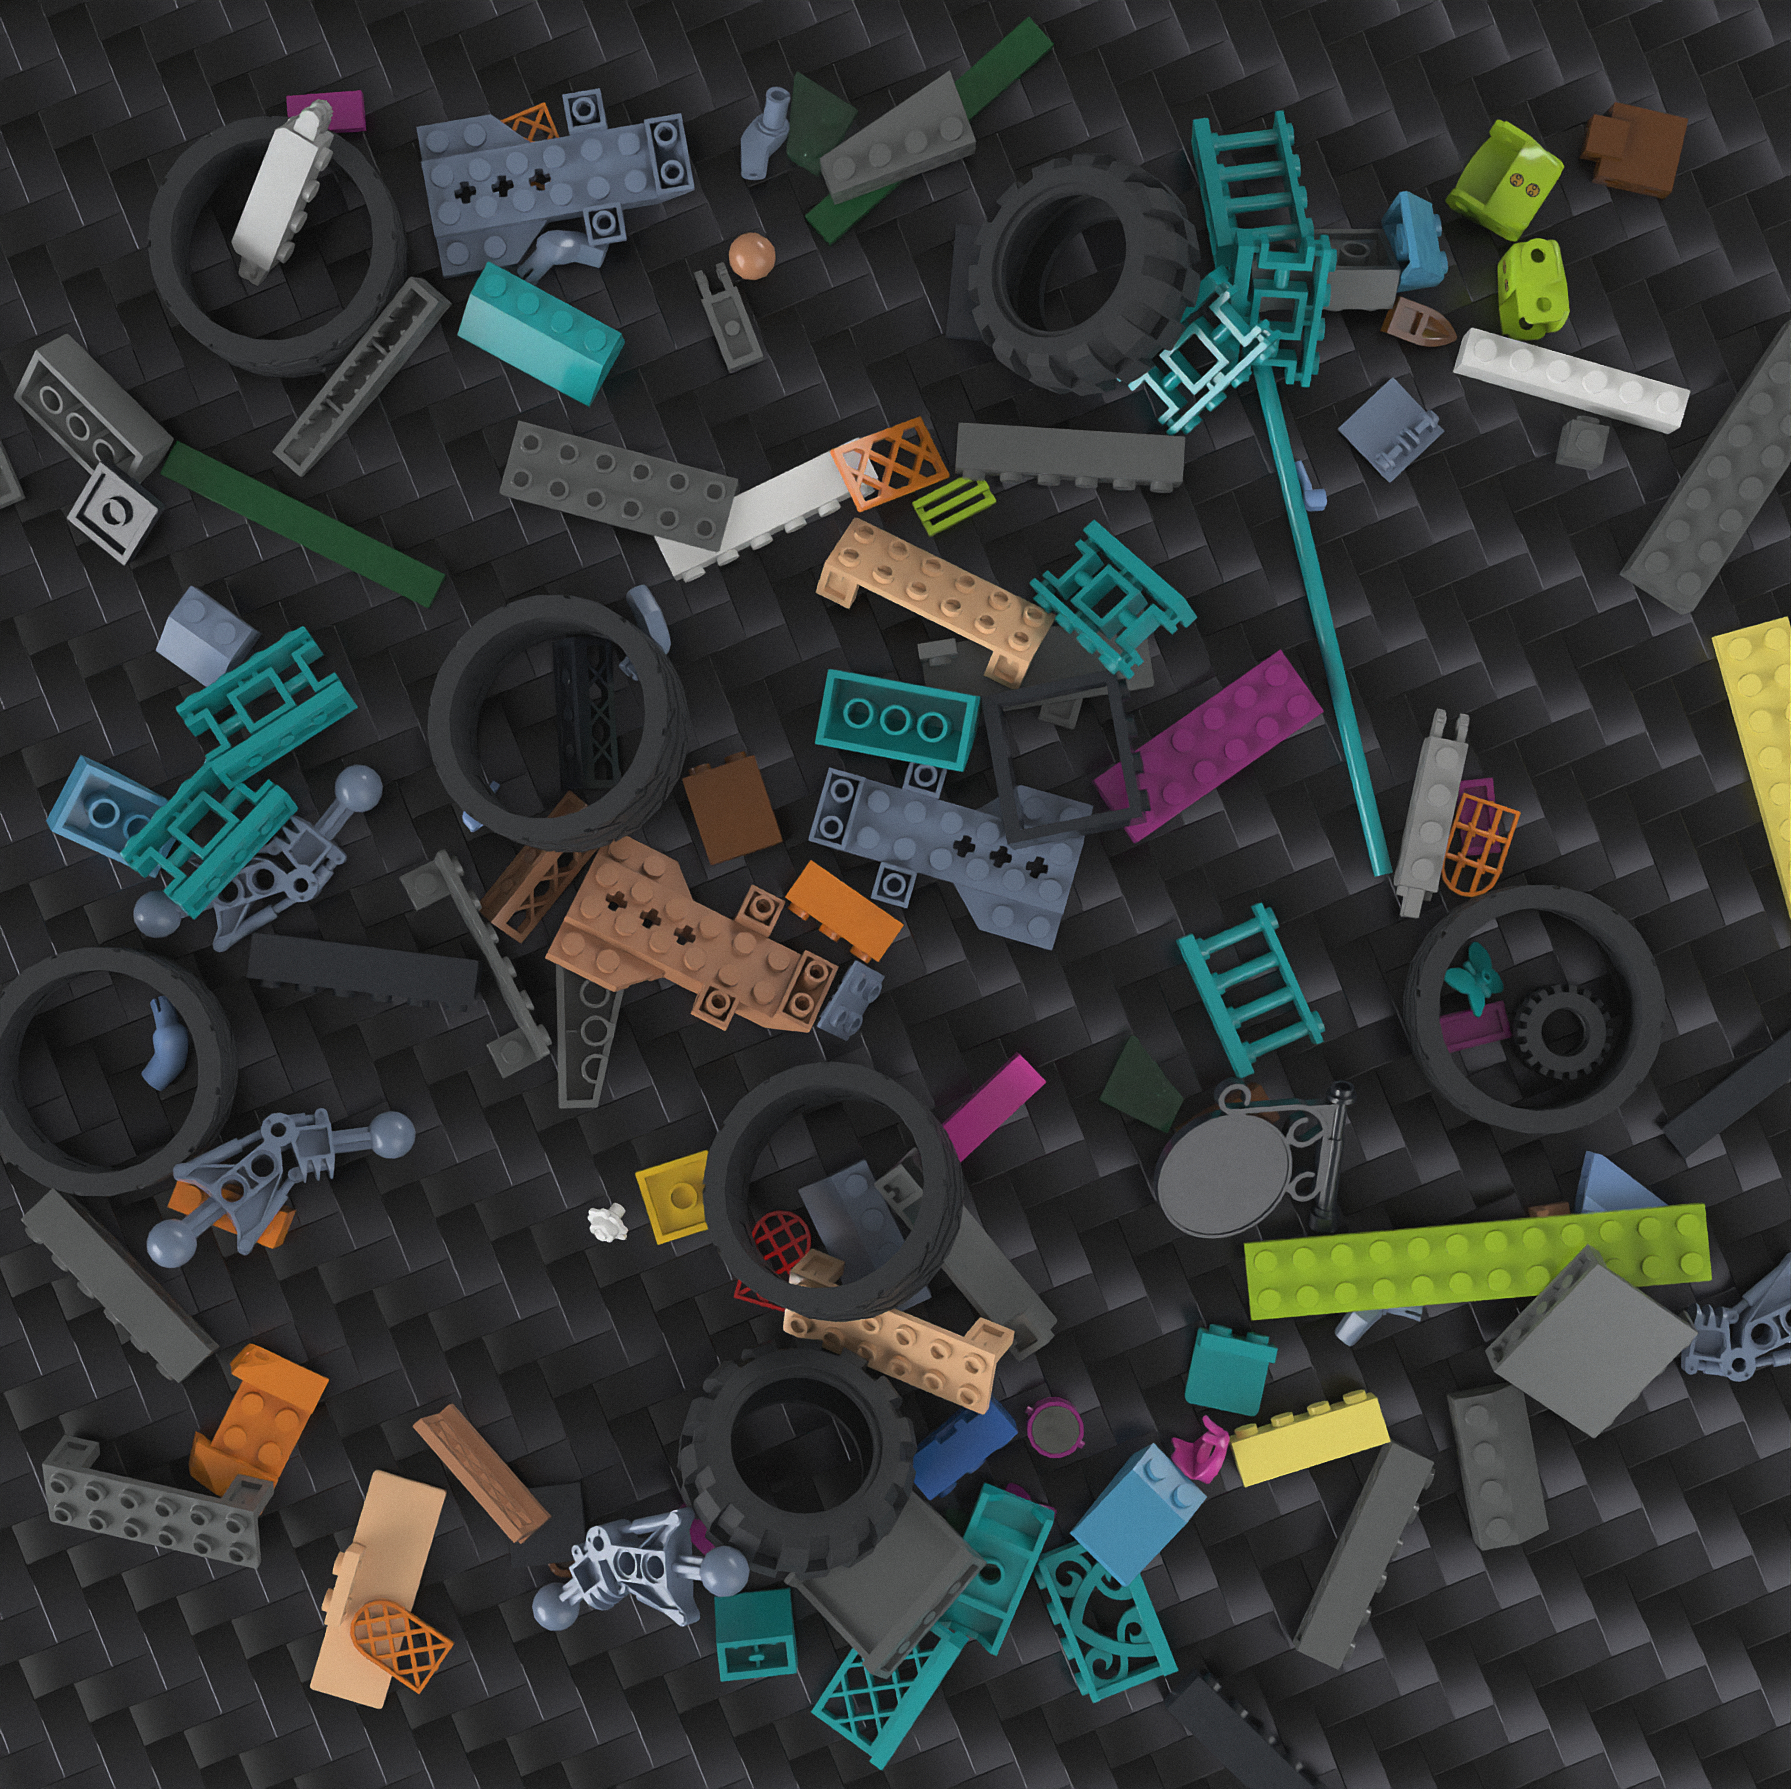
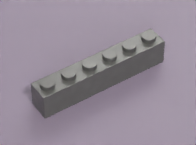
(1070, 456)
(119, 1283)
(1363, 1554)

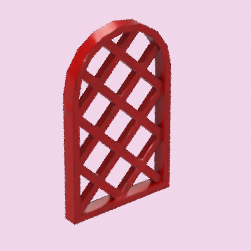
(778, 1251)

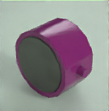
(1054, 1427)

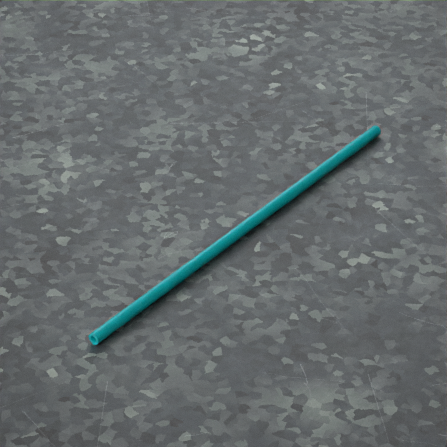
(1320, 611)

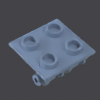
(1391, 429)
(845, 1011)

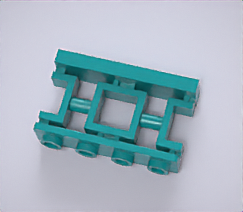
(1306, 309)
(1219, 376)
(1132, 580)
(279, 730)
(224, 853)

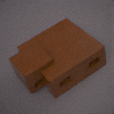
(1634, 149)

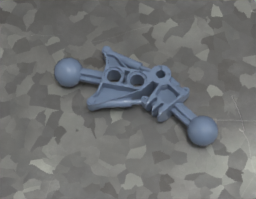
(305, 845)
(314, 1150)
(1763, 1303)
(653, 1569)

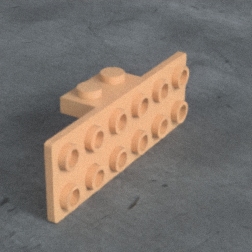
(379, 1564)

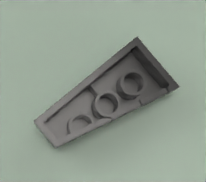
(902, 143)
(584, 1037)

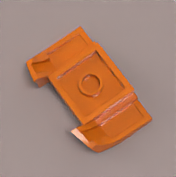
(260, 1421)

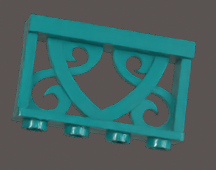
(1147, 1643)

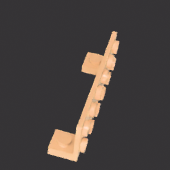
(939, 593)
(904, 1345)

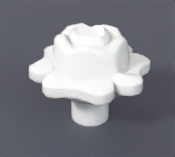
(608, 1223)

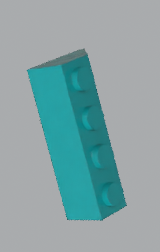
(539, 334)
(898, 720)

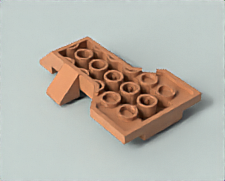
(723, 961)

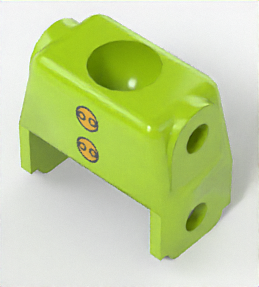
(1505, 182)
(1534, 288)

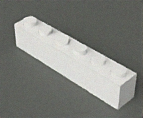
(1571, 381)
(769, 509)

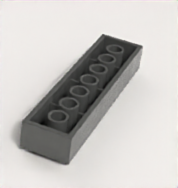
(1720, 487)

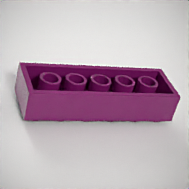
(1214, 742)

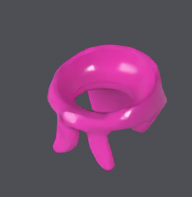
(1194, 1457)

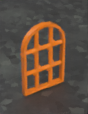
(1491, 838)

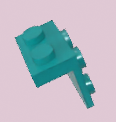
(1229, 1370)

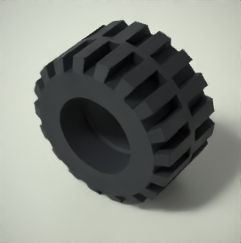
(1591, 1038)

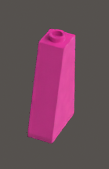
(992, 1104)

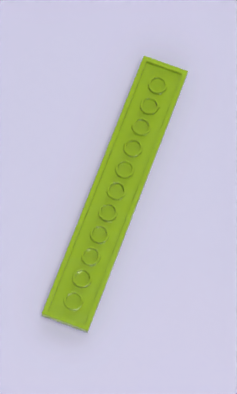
(1470, 1260)

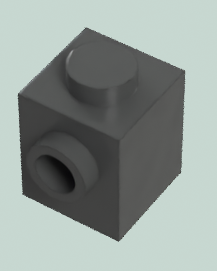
(1582, 443)

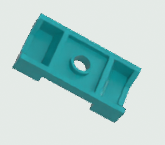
(1011, 1536)

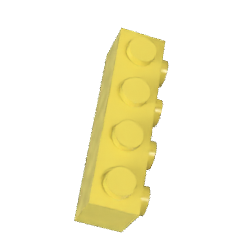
(1308, 1438)

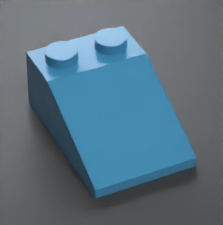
(1413, 238)
(104, 810)
(1138, 1514)

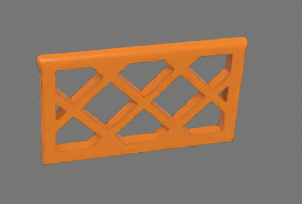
(926, 450)

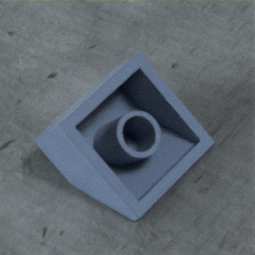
(205, 637)

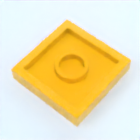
(675, 1196)

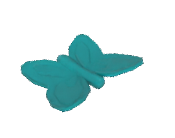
(1477, 979)

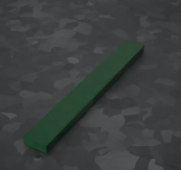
(976, 90)
(303, 524)

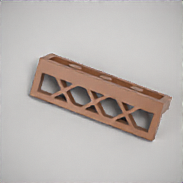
(525, 873)

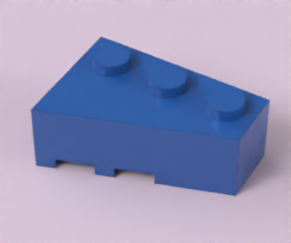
(960, 1447)

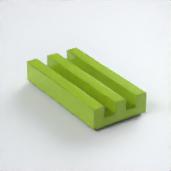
(958, 517)

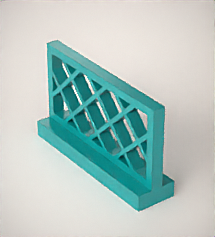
(909, 1704)

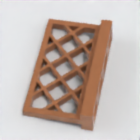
(483, 1473)

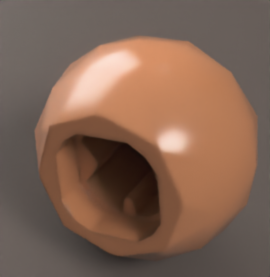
(752, 256)

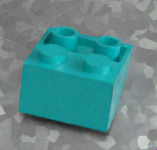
(755, 1634)

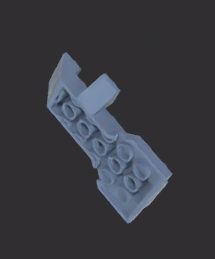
(591, 176)
(916, 834)

